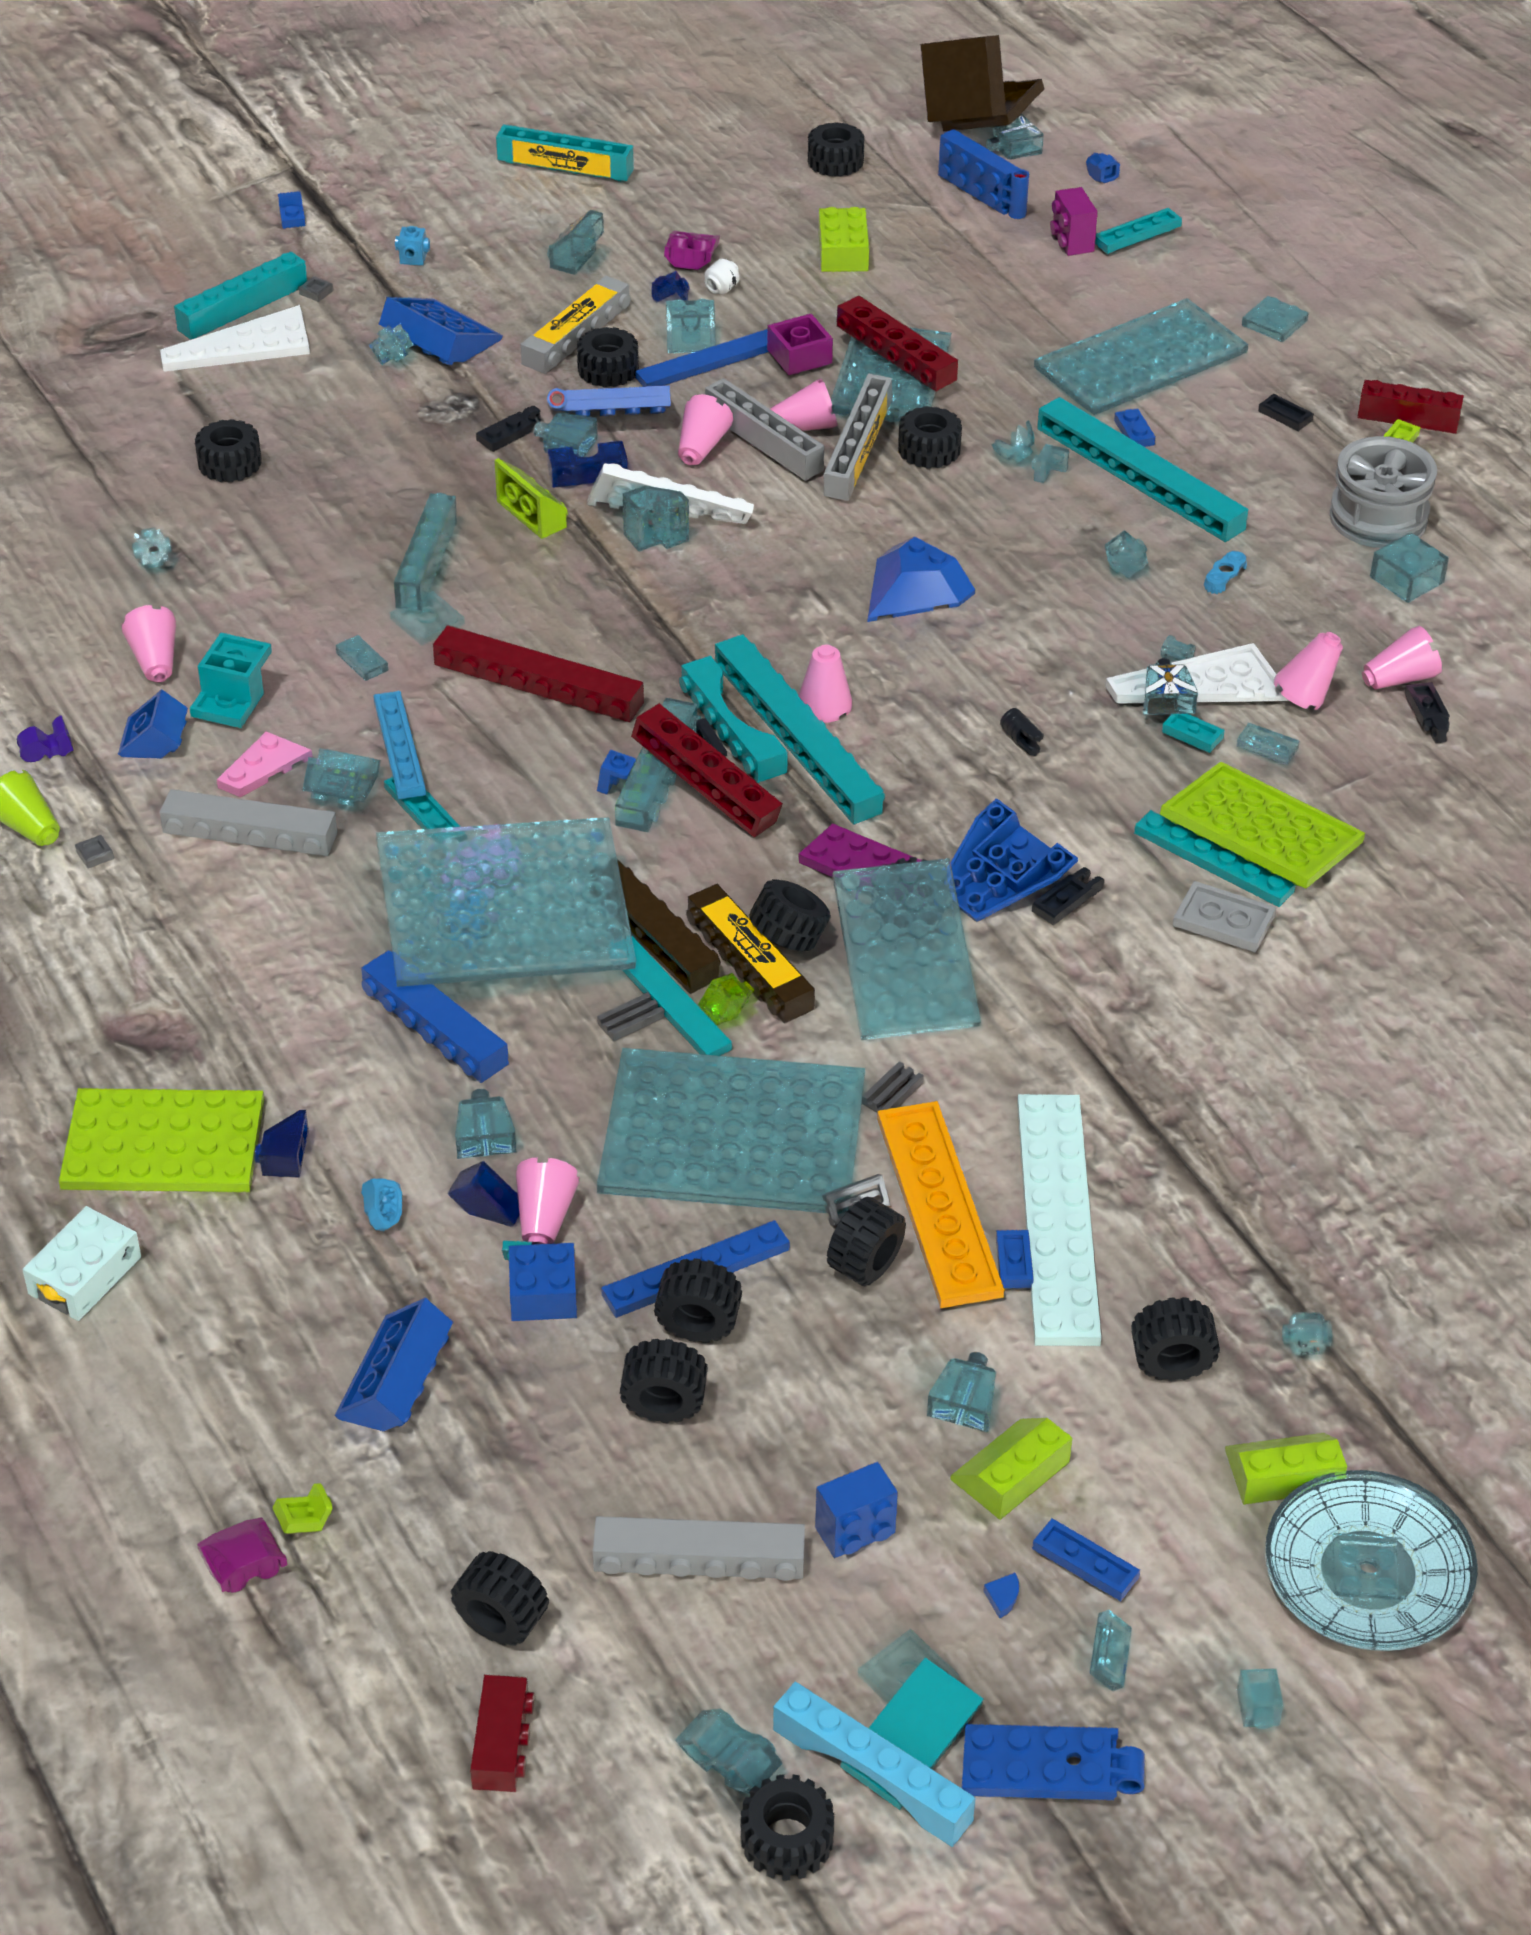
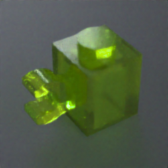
(725, 998)

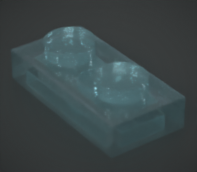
(361, 658)
(1268, 743)
(1110, 1650)

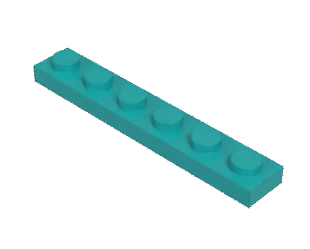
(1214, 858)

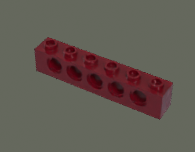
(897, 343)
(706, 770)

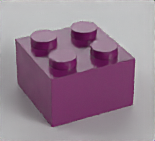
(1074, 221)
(800, 344)

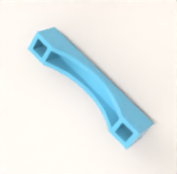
(925, 1794)

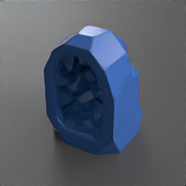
(1103, 167)

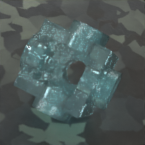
(391, 344)
(146, 539)
(1126, 554)

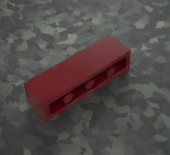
(1412, 405)

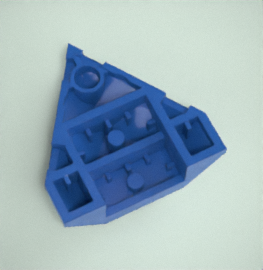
(915, 579)

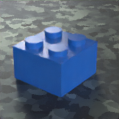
(542, 1282)
(856, 1510)

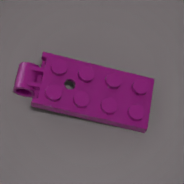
(845, 850)

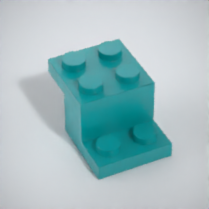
(230, 680)

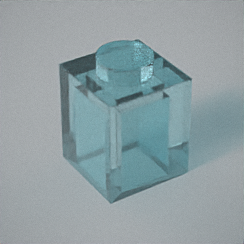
(1260, 1698)

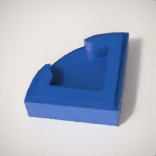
(1002, 1593)

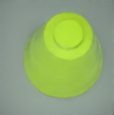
(26, 809)

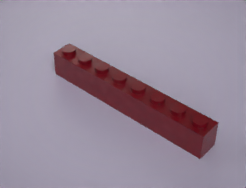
(538, 673)

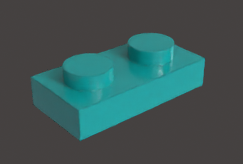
(1193, 731)

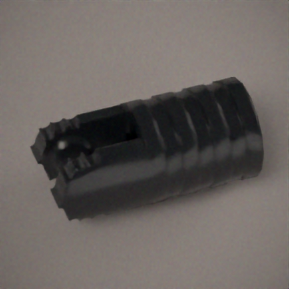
(1022, 730)

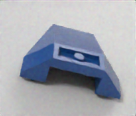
(1003, 863)

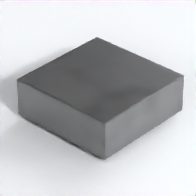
(316, 289)
(94, 851)

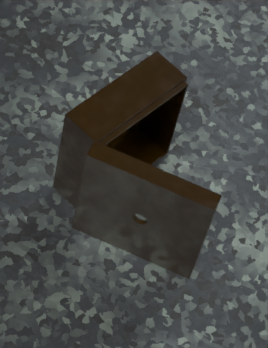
(968, 87)

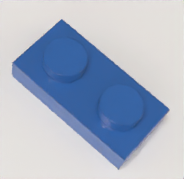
(1135, 427)
(1014, 1258)

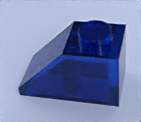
(284, 1147)
(485, 1195)

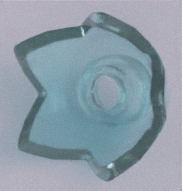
(1020, 446)

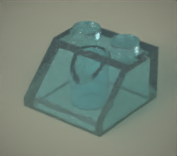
(690, 325)

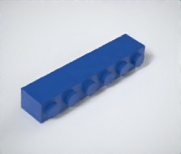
(437, 1020)

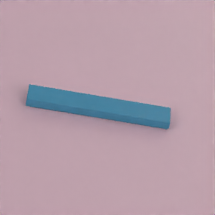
(399, 745)

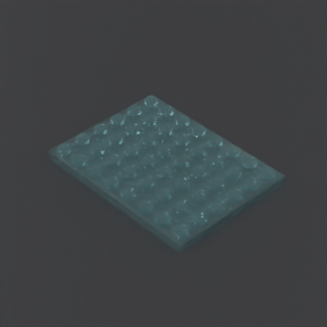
(504, 901)
(731, 1130)

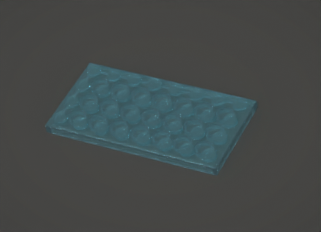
(1140, 356)

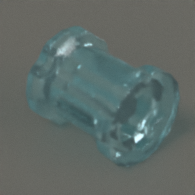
(1177, 650)

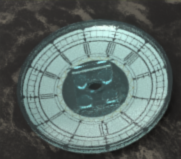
(1380, 1520)

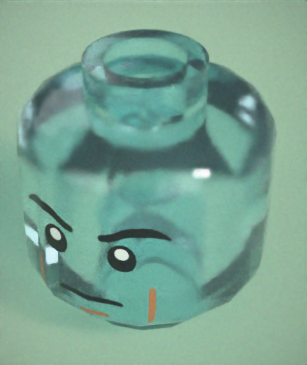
(1307, 1333)

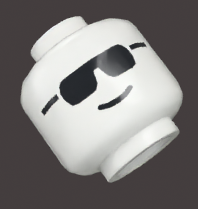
(721, 276)

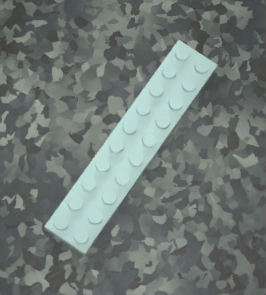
(1058, 1221)

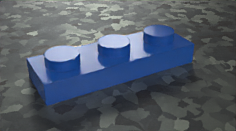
(1086, 1559)

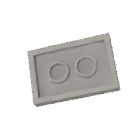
(1224, 916)

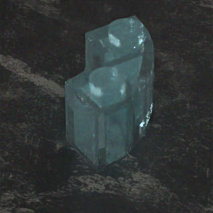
(732, 1751)

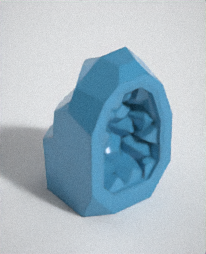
(382, 1202)

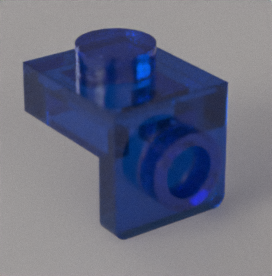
(668, 285)

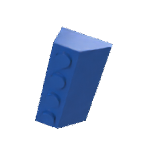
(395, 1367)

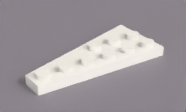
(259, 339)
(1221, 676)

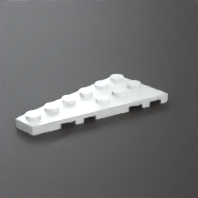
(615, 480)

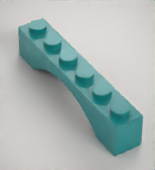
(758, 751)

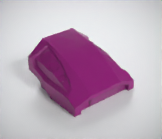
(690, 249)
(241, 1554)

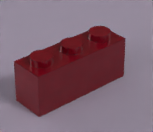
(501, 1733)

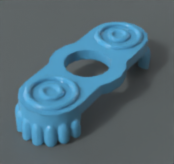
(1217, 579)

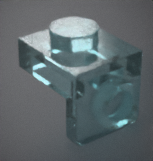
(1049, 459)

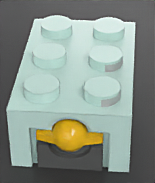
(82, 1263)

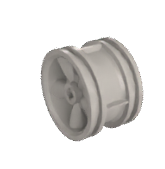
(1382, 490)

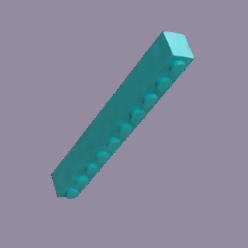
(1143, 469)
(799, 729)

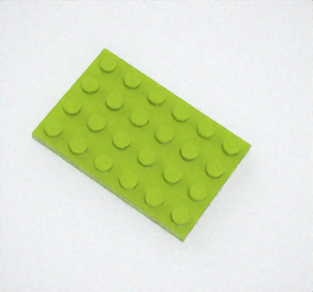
(1262, 824)
(162, 1140)

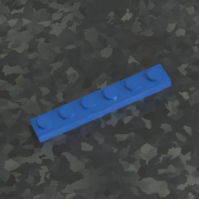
(733, 1253)

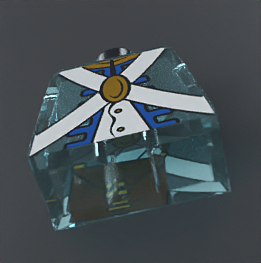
(1169, 689)

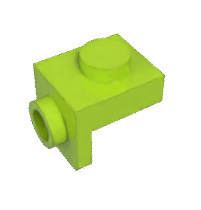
(304, 1513)

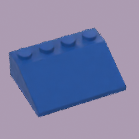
(438, 328)

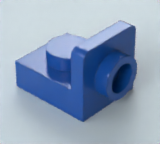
(291, 209)
(613, 768)

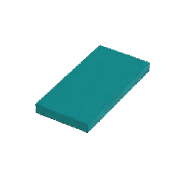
(922, 1719)

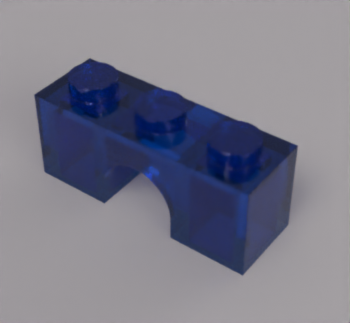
(570, 469)

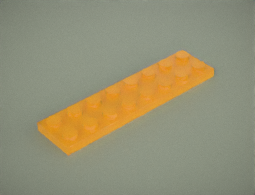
(940, 1205)

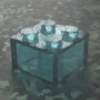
(1409, 567)

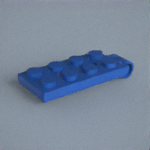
(1035, 1764)

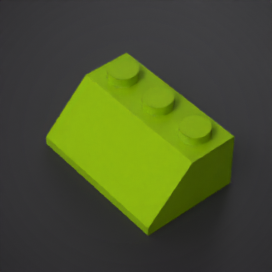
(528, 500)
(1015, 1464)
(1279, 1466)

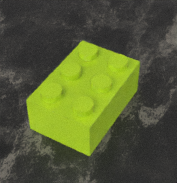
(843, 239)

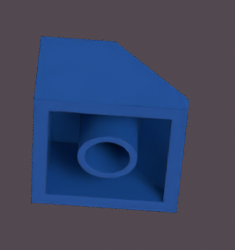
(154, 728)

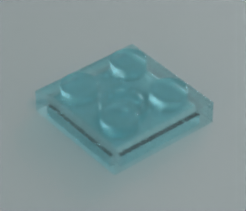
(1275, 318)

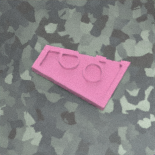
(259, 762)

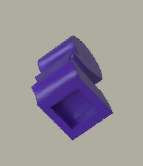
(36, 744)

